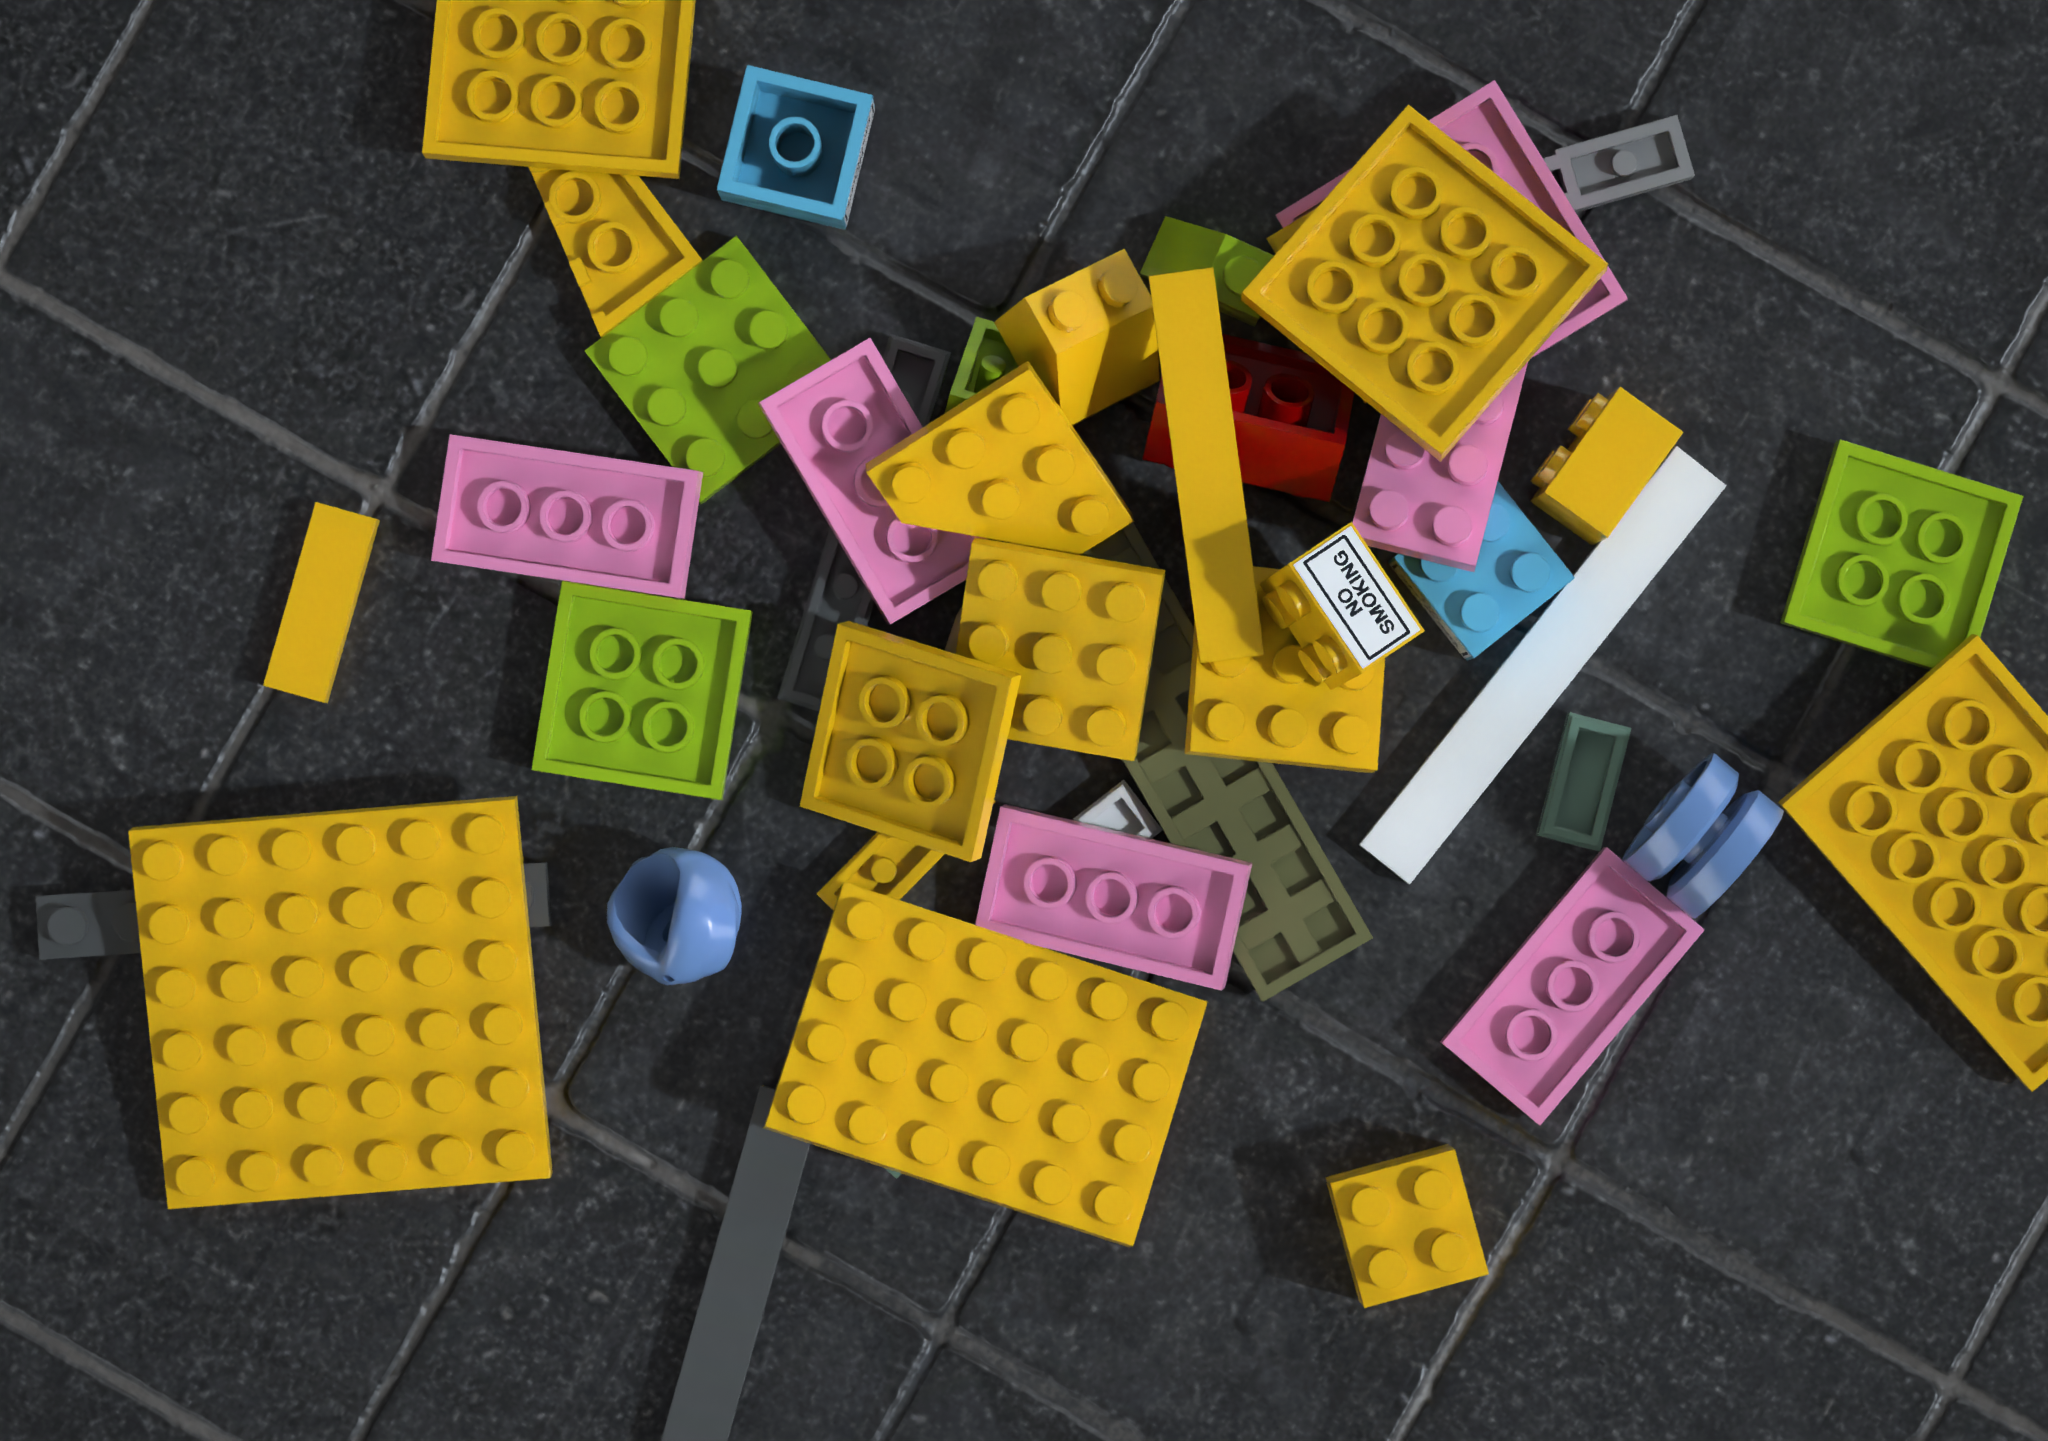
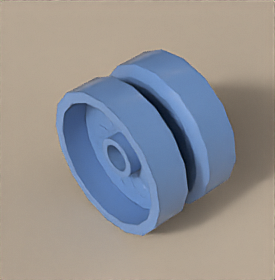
(1710, 842)

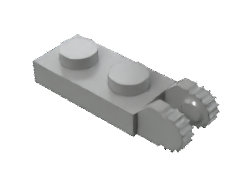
(1622, 164)

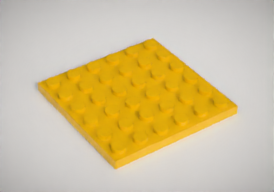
(341, 1002)

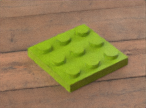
(704, 360)
(1900, 556)
(642, 690)

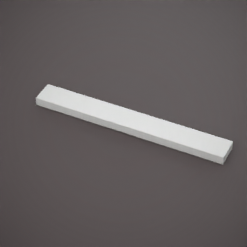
(1541, 666)

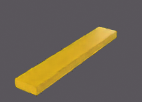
(1206, 465)

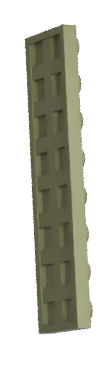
(1294, 902)

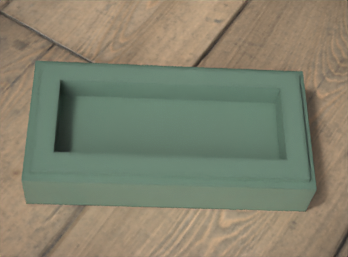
(1583, 781)

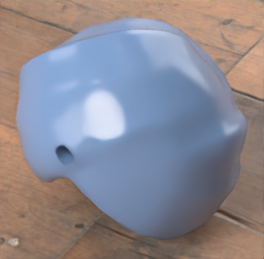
(676, 915)

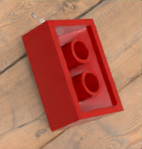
(1285, 416)

